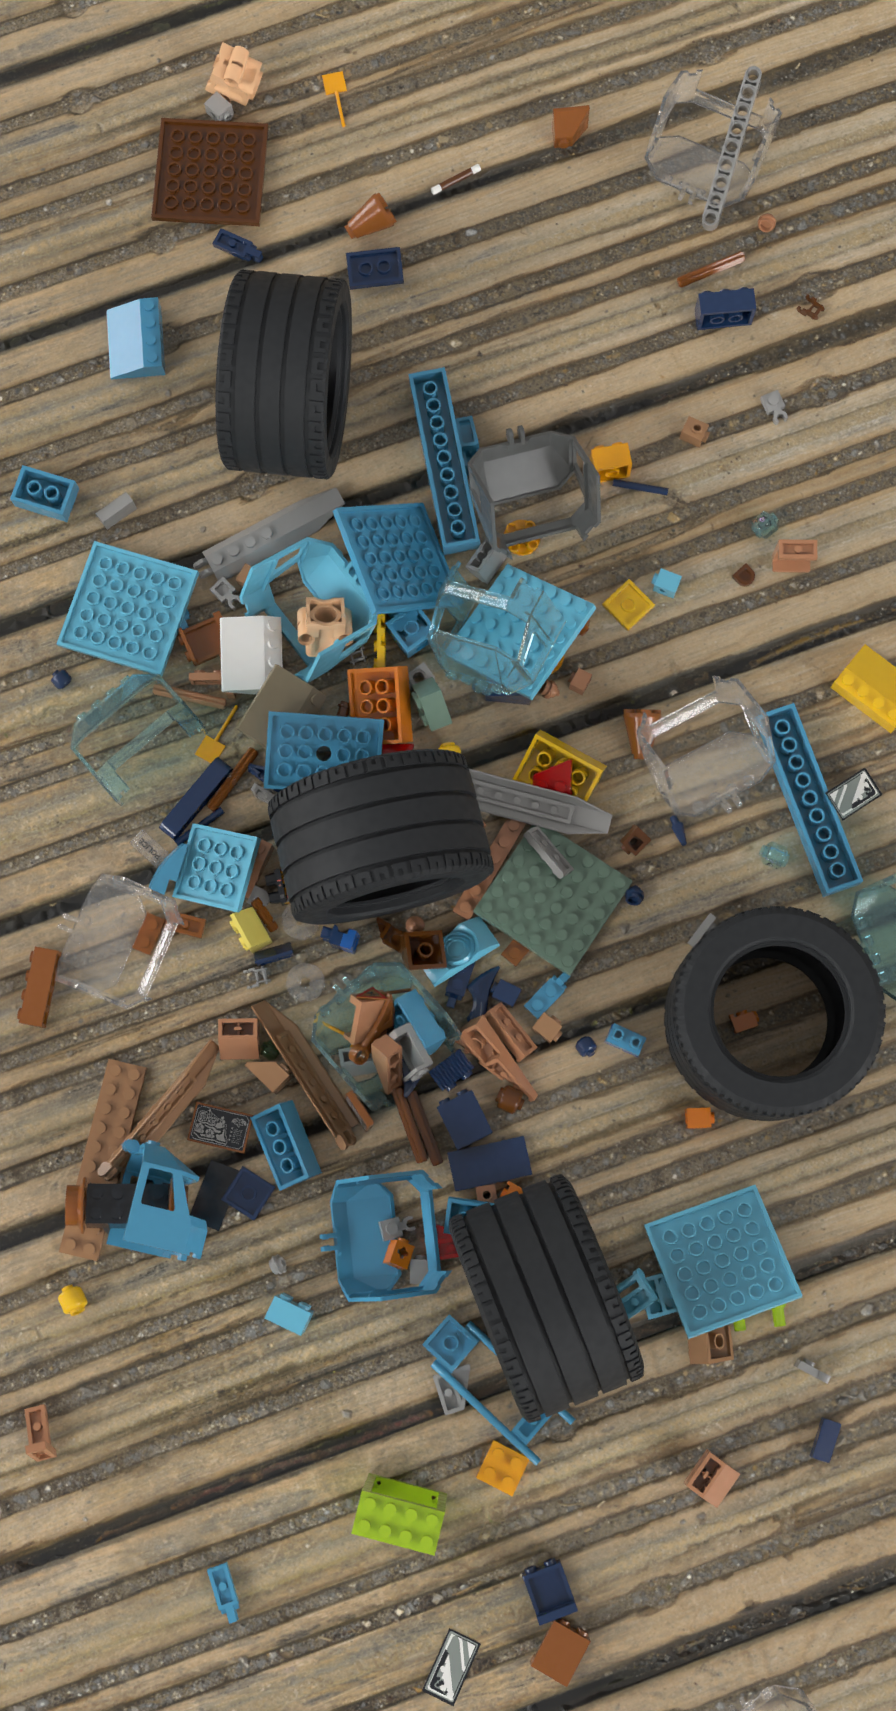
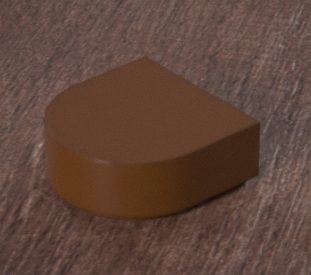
(744, 576)

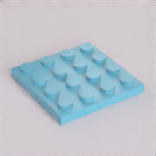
(216, 867)

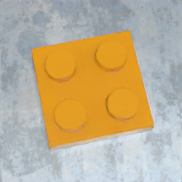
(502, 1467)

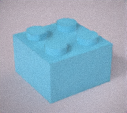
(289, 1313)

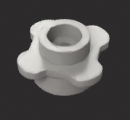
(277, 1264)

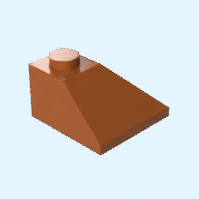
(569, 125)

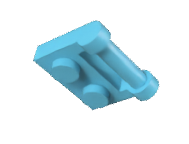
(638, 1298)

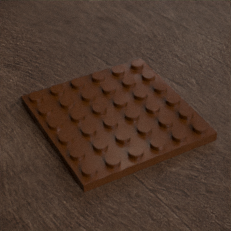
(210, 172)

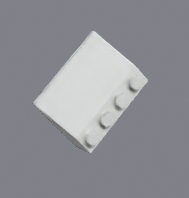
(249, 651)

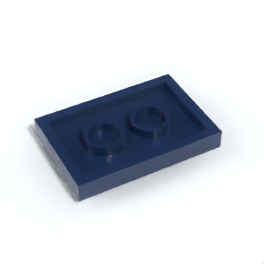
(374, 268)

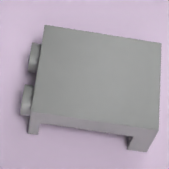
(412, 1051)

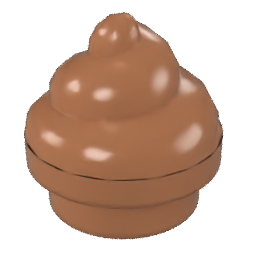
(766, 222)
(549, 689)
(414, 924)

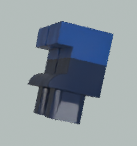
(340, 940)

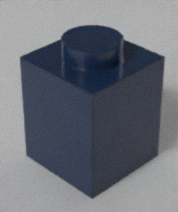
(505, 993)

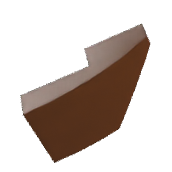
(389, 935)

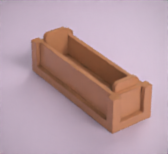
(510, 1032)

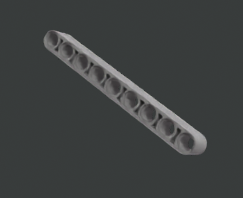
(735, 140)

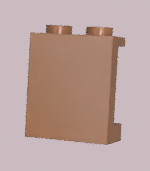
(794, 555)
(364, 1018)

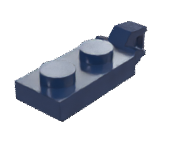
(237, 246)
(457, 985)

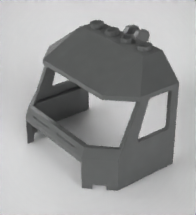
(528, 469)

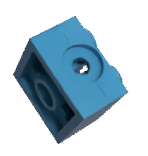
(409, 630)

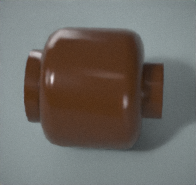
(509, 1099)

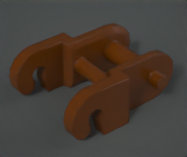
(804, 312)

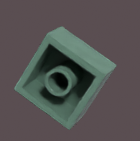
(431, 704)

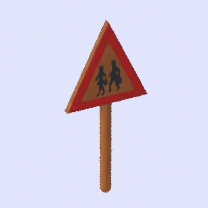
(374, 994)

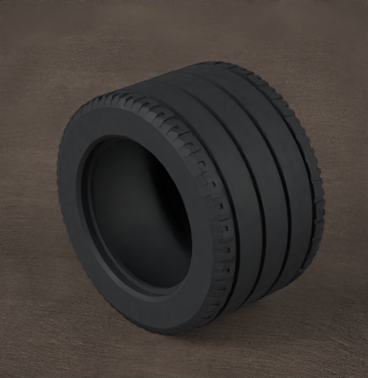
(379, 836)
(839, 973)
(547, 1298)

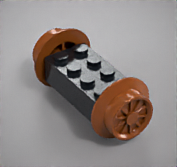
(111, 1203)

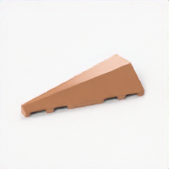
(485, 1045)

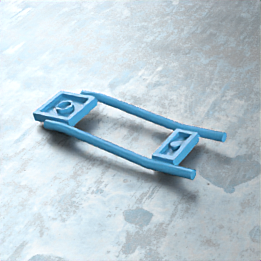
(450, 1346)

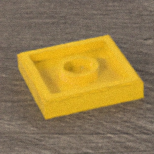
(628, 604)

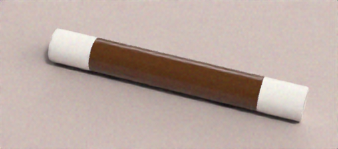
(455, 179)

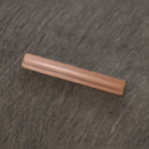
(192, 697)

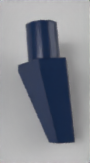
(678, 829)

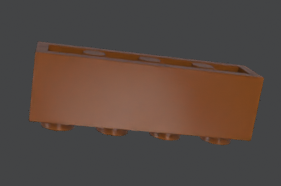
(39, 987)

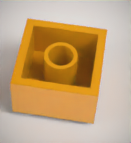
(612, 461)

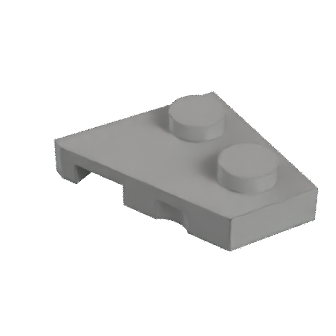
(262, 793)
(705, 927)
(449, 1397)

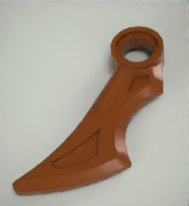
(384, 1021)

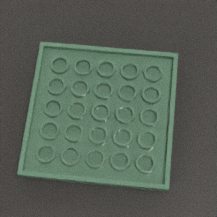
(550, 913)

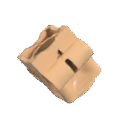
(235, 74)
(322, 624)

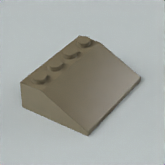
(279, 693)

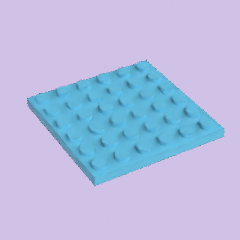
(128, 608)
(506, 630)
(722, 1261)

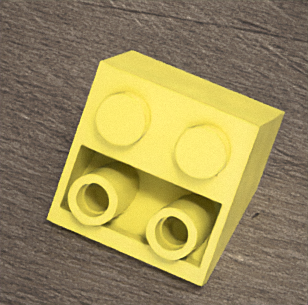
(251, 930)

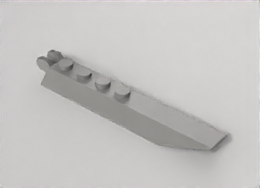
(270, 535)
(538, 805)

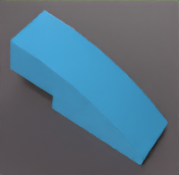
(467, 438)
(168, 869)

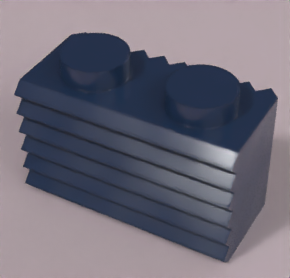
(451, 1070)

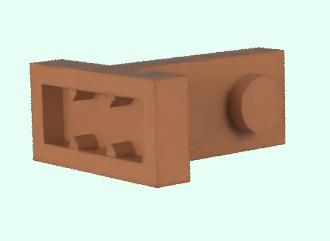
(199, 677)
(38, 1434)

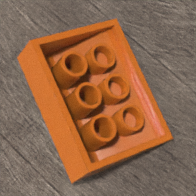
(383, 695)

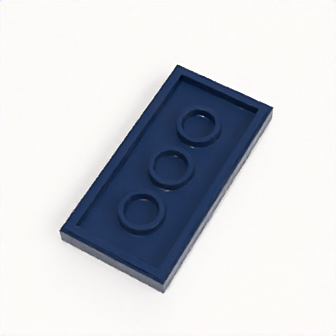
(489, 1163)

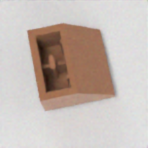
(239, 1038)
(711, 1478)

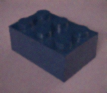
(725, 308)

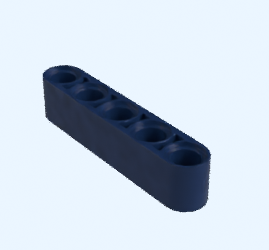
(195, 798)

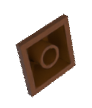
(423, 950)

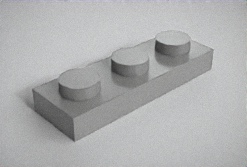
(548, 852)

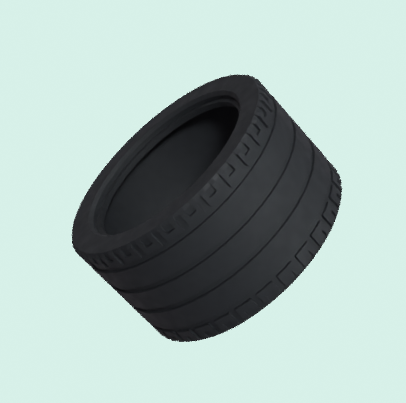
(283, 373)

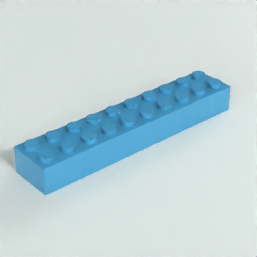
(444, 461)
(809, 805)

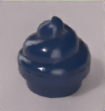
(634, 895)

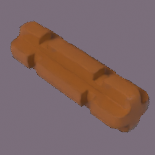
(264, 914)

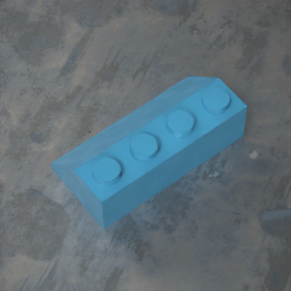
(286, 1145)

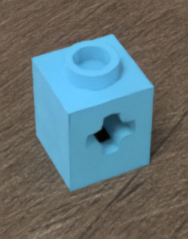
(666, 583)

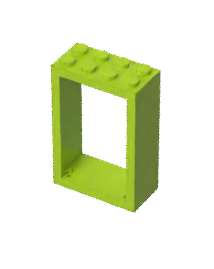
(400, 1514)

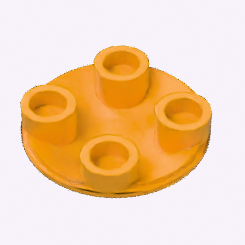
(523, 548)

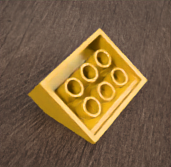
(870, 686)
(550, 751)

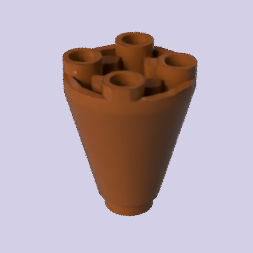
(370, 218)
(632, 720)

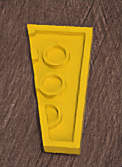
(380, 643)

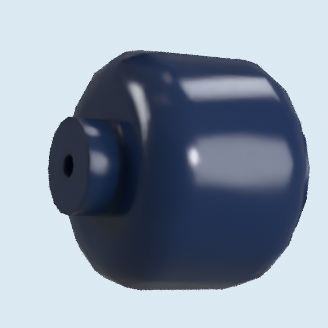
(61, 679)
(586, 1046)

